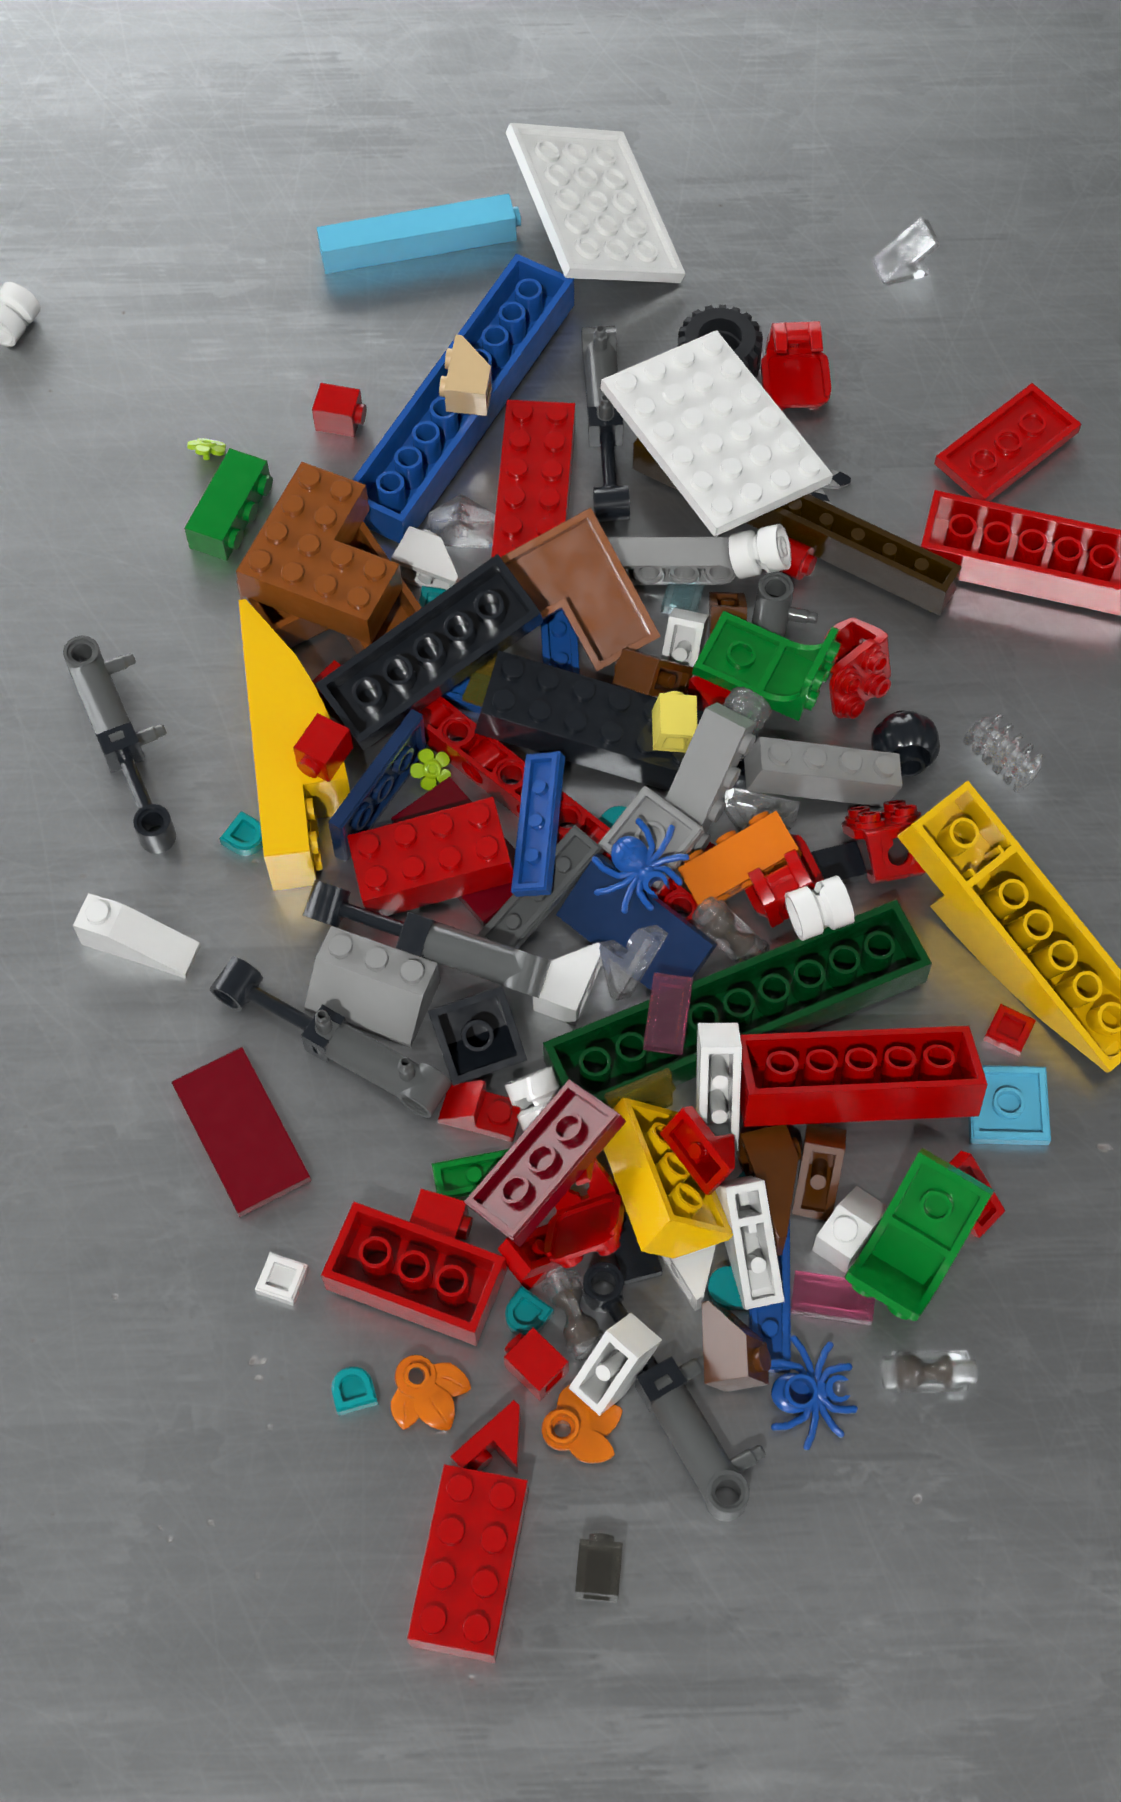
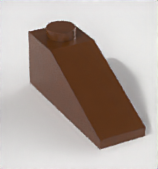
(772, 1157)

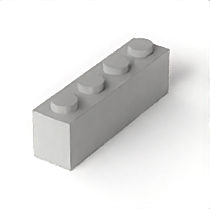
(711, 766)
(822, 772)

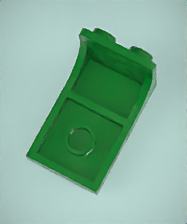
(767, 664)
(919, 1236)

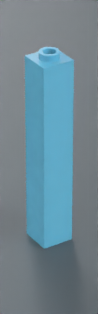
(418, 233)

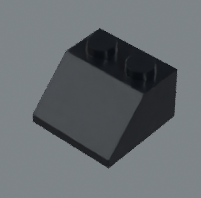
(477, 1035)

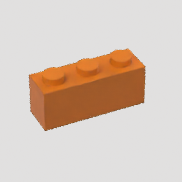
(725, 867)

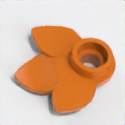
(429, 1399)
(587, 1428)

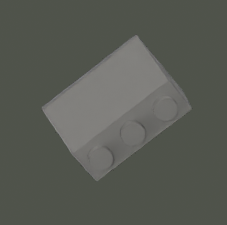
(372, 985)

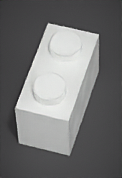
(615, 1363)

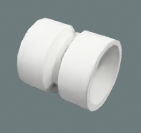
(17, 311)
(760, 551)
(820, 907)
(532, 1094)

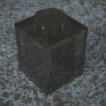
(598, 1568)

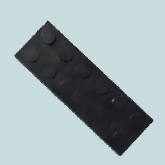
(430, 652)
(577, 715)

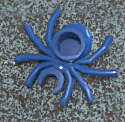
(639, 866)
(810, 1392)

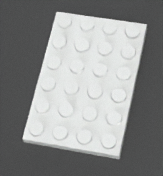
(594, 204)
(716, 432)

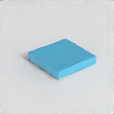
(1013, 1107)

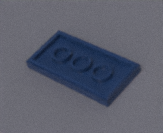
(378, 784)
(601, 920)

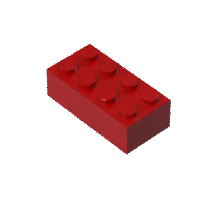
(431, 858)
(414, 1273)
(468, 1563)

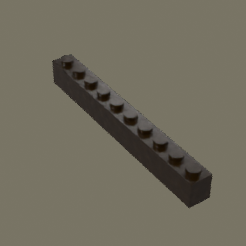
(850, 544)

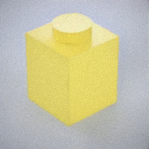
(674, 721)

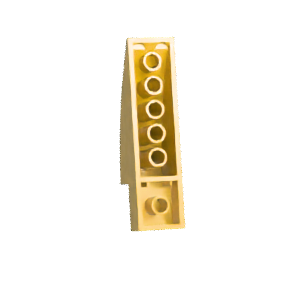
(280, 710)
(1018, 923)

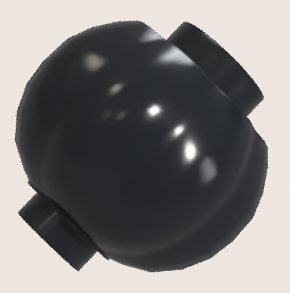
(911, 737)

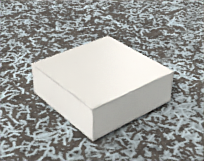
(281, 1279)

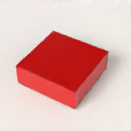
(1009, 1030)

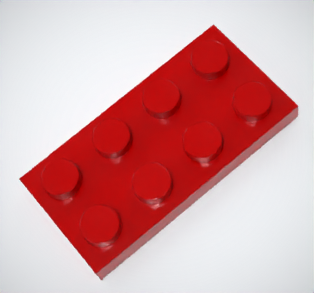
(1007, 444)

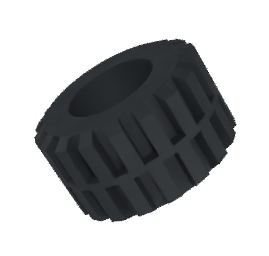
(733, 326)

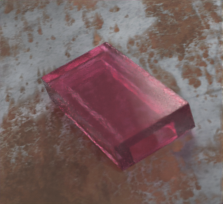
(668, 1014)
(829, 1299)

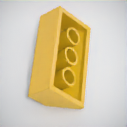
(658, 1192)

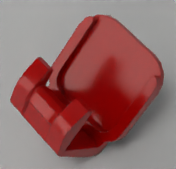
(794, 367)
(859, 667)
(878, 832)
(769, 891)
(586, 1221)

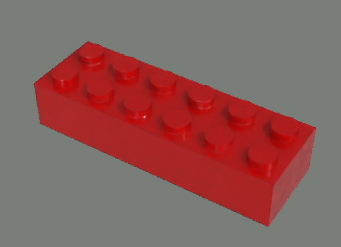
(533, 472)
(1027, 551)
(860, 1076)

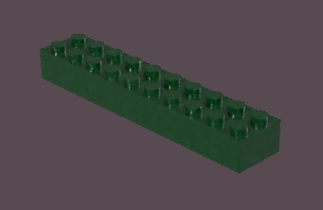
(767, 994)

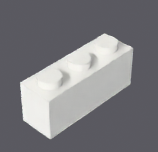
(719, 1077)

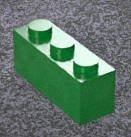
(228, 504)

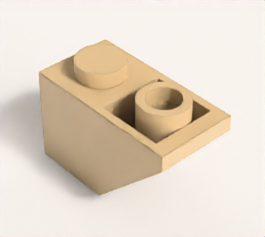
(468, 380)

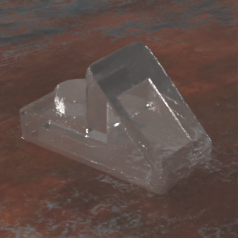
(906, 254)
(627, 967)

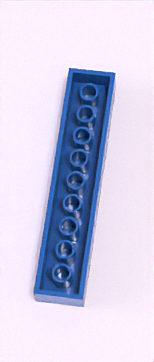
(429, 444)

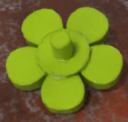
(205, 446)
(431, 768)

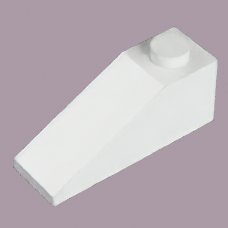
(134, 936)
(753, 1243)

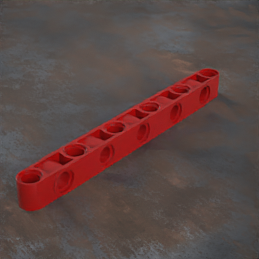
(492, 764)

